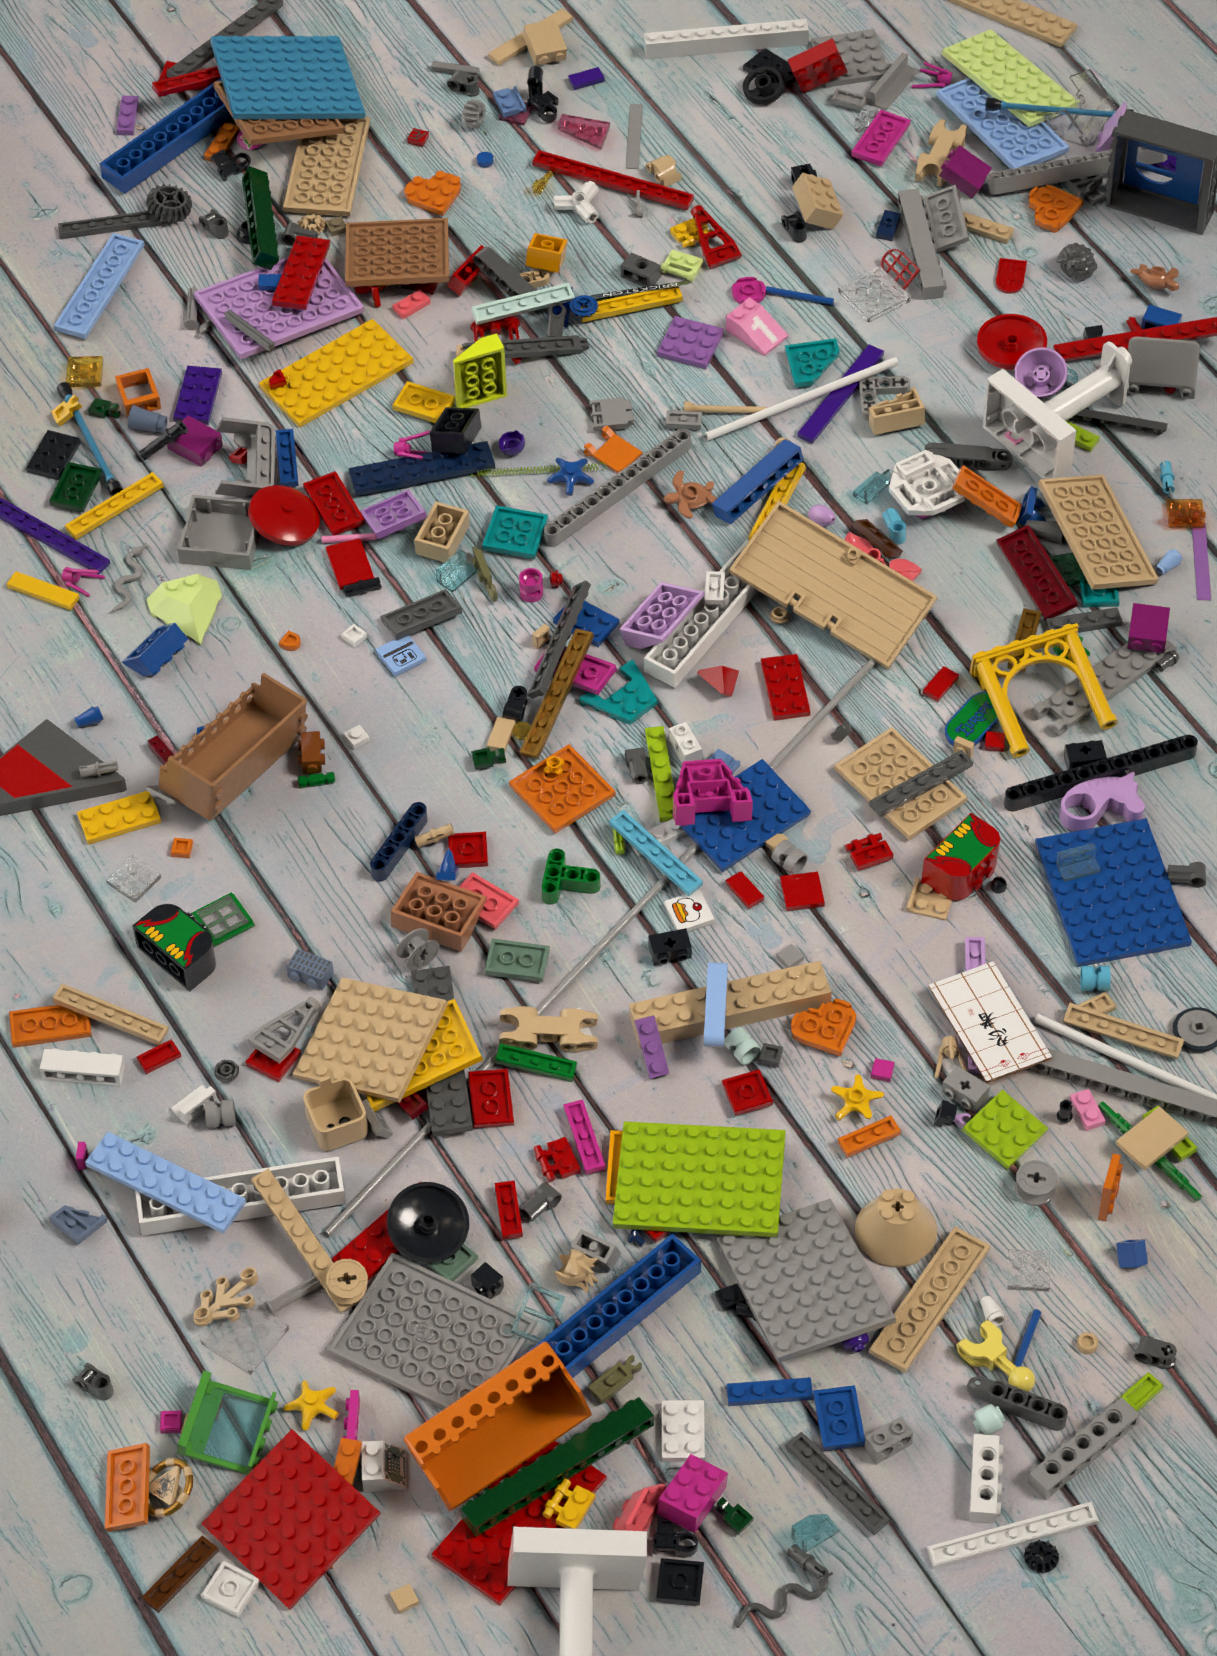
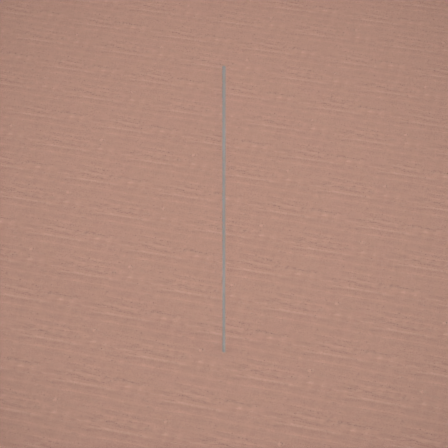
(593, 954)

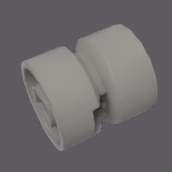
(788, 856)
(220, 1113)

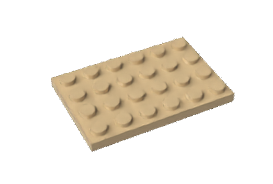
(889, 762)

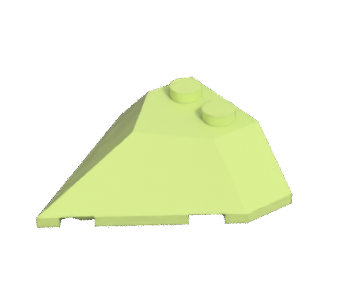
(188, 603)

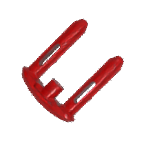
(510, 323)

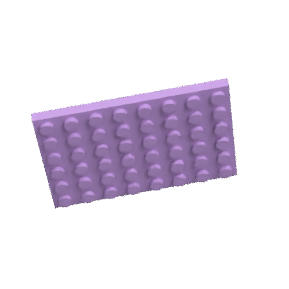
(328, 305)

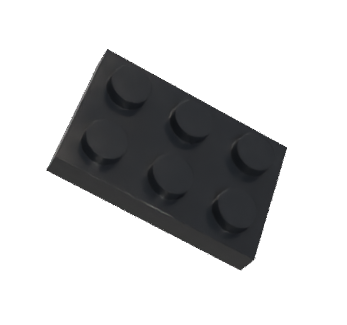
(768, 58)
(53, 454)

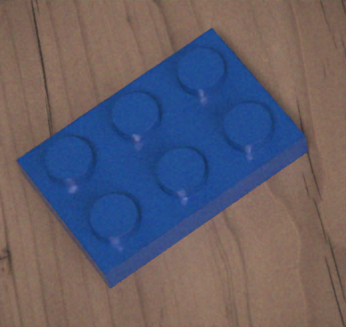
(593, 620)
(839, 1418)

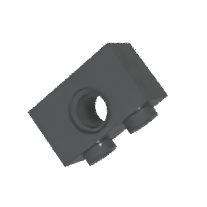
(640, 270)

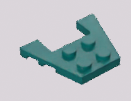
(629, 701)

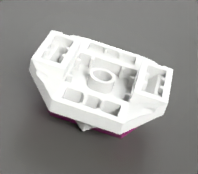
(925, 484)

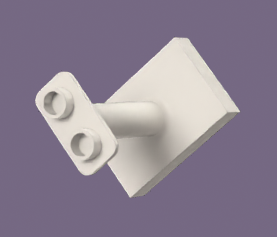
(1043, 426)
(576, 1564)

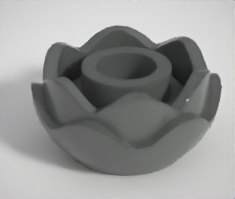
(841, 731)
(223, 1066)

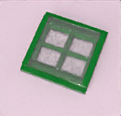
(224, 918)

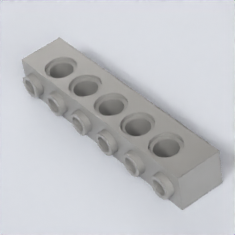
(1049, 1484)

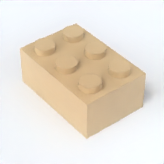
(817, 201)
(442, 532)

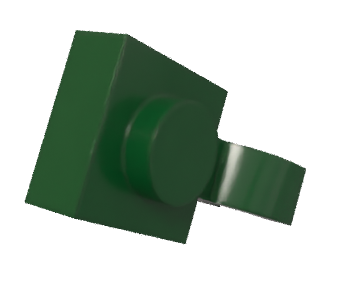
(102, 408)
(484, 757)
(736, 1518)

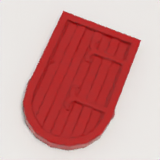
(1010, 275)

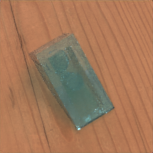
(813, 1531)

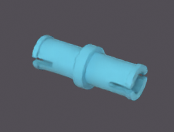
(1167, 477)

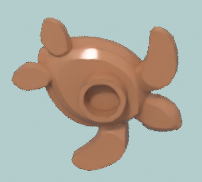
(1157, 277)
(689, 495)

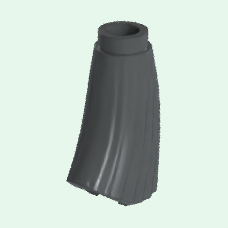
(1047, 530)

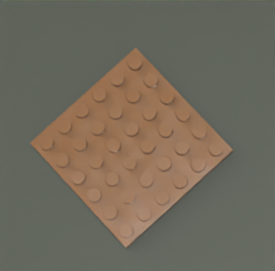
(276, 130)
(397, 252)

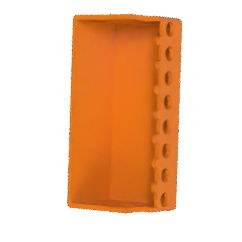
(497, 1426)

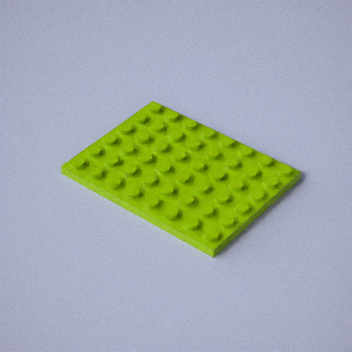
(699, 1179)

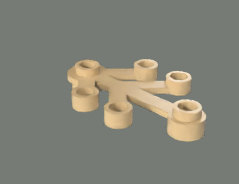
(205, 1314)

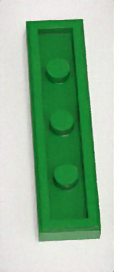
(536, 1062)

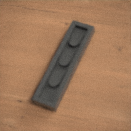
(1088, 620)

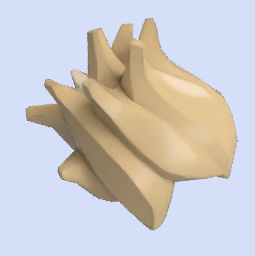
(577, 1270)

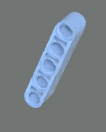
(715, 1004)

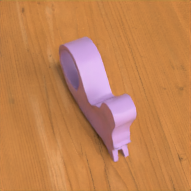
(1100, 795)

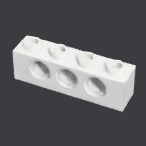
(981, 1509)

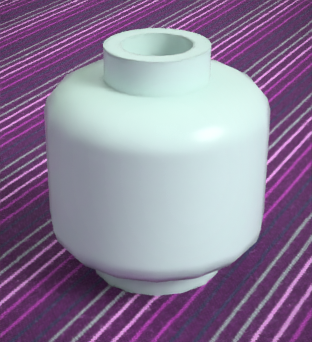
(989, 1419)

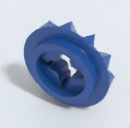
(583, 301)

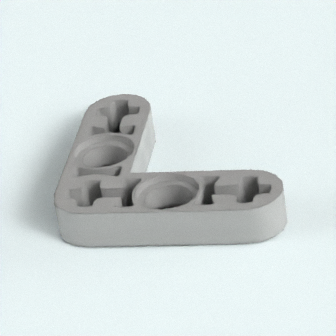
(875, 389)

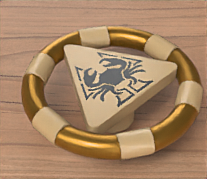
(167, 1486)

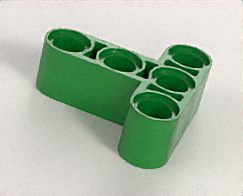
(566, 878)

